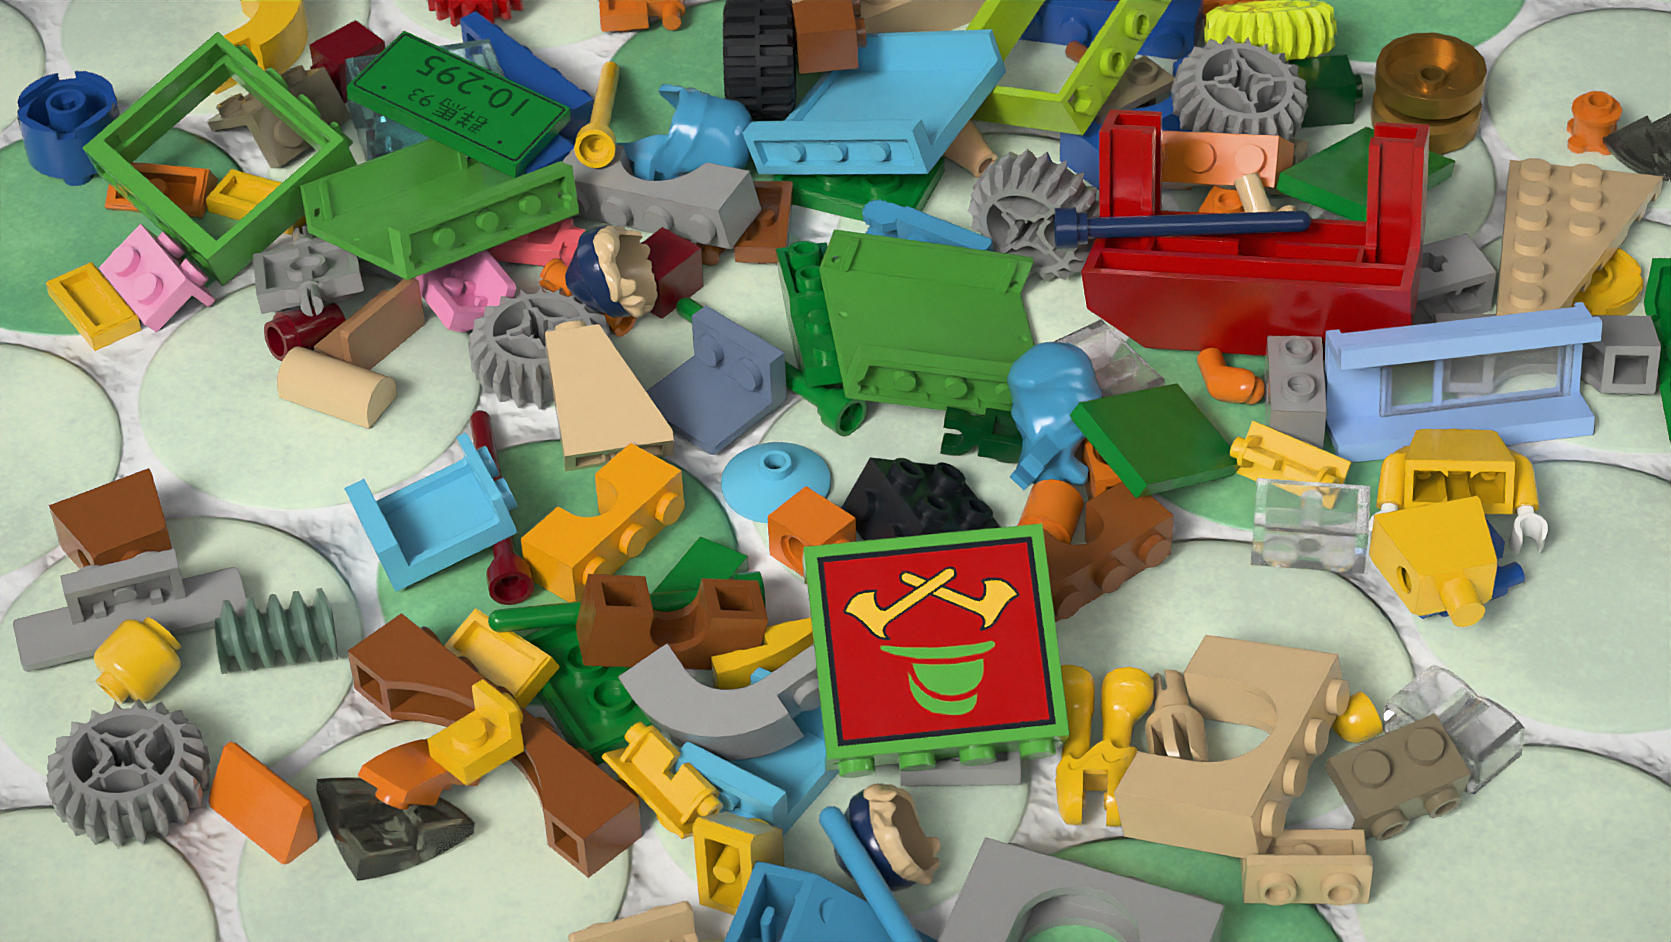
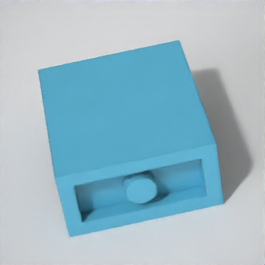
(437, 517)
(772, 785)

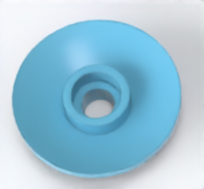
(769, 475)

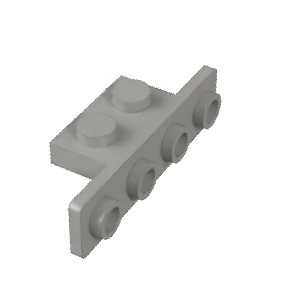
(128, 589)

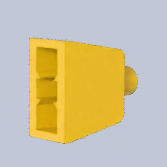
(1437, 558)

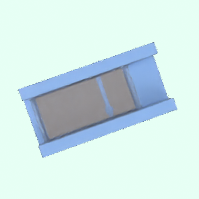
(1474, 373)

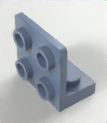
(723, 386)

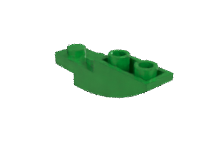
(808, 312)

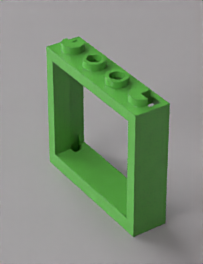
(169, 103)

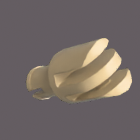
(1175, 726)

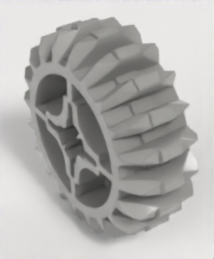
(1239, 91)
(1016, 210)
(510, 345)
(128, 785)

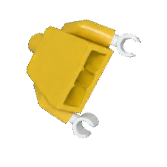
(1459, 465)

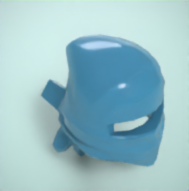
(699, 133)
(1044, 391)

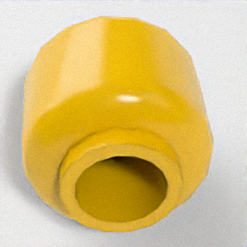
(137, 660)

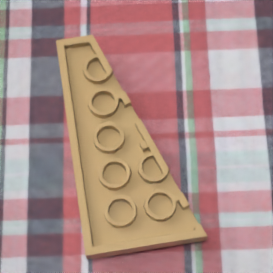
(1563, 228)

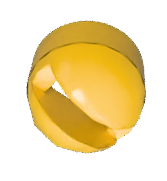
(1359, 721)

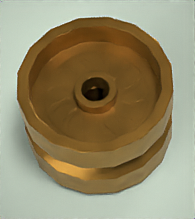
(1432, 83)

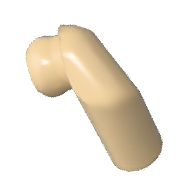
(1254, 196)

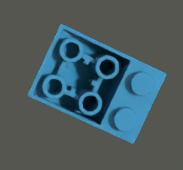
(803, 907)

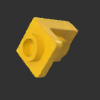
(480, 738)

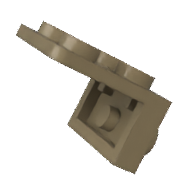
(271, 134)

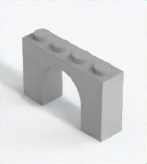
(1024, 892)

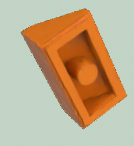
(182, 185)
(262, 805)

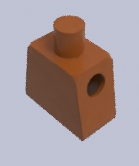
(112, 521)

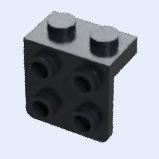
(914, 500)

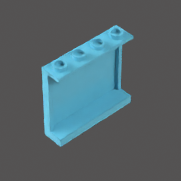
(889, 112)

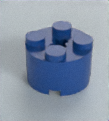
(61, 119)

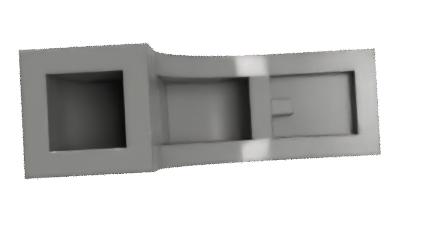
(724, 722)

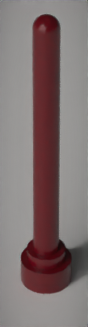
(508, 575)

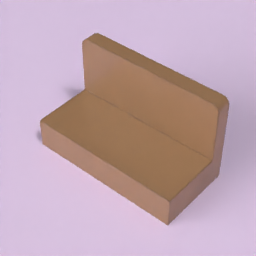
(377, 326)

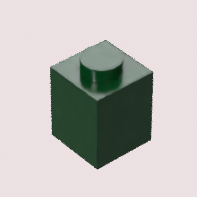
(1330, 90)

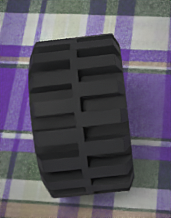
(760, 56)

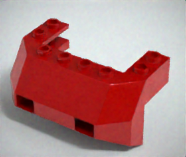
(1256, 285)

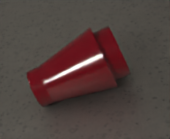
(296, 329)

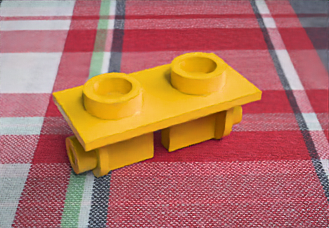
(1280, 456)
(647, 768)

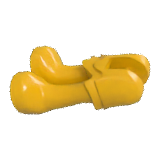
(1124, 701)

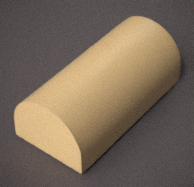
(334, 387)

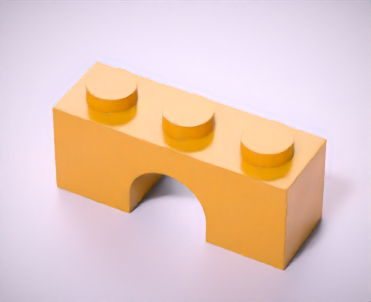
(635, 501)

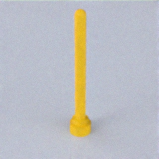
(596, 141)

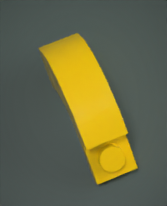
(273, 34)

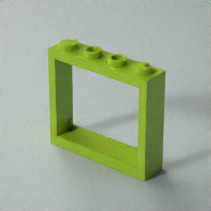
(1090, 80)

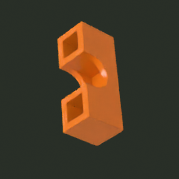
(1222, 158)

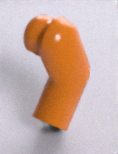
(1226, 382)

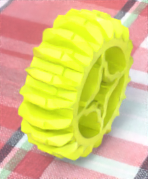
(1287, 26)

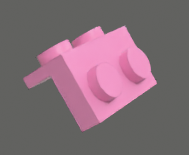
(154, 277)
(464, 289)

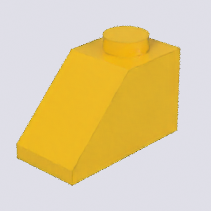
(726, 854)

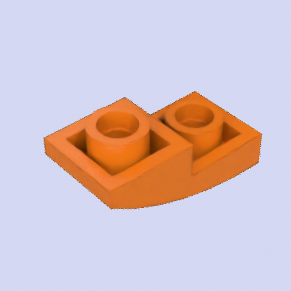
(408, 776)

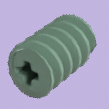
(275, 631)

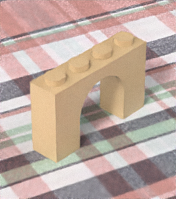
(1244, 800)

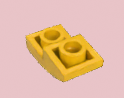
(779, 646)

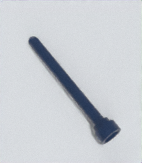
(1075, 228)

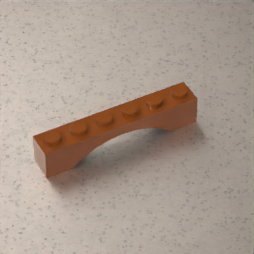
(418, 679)

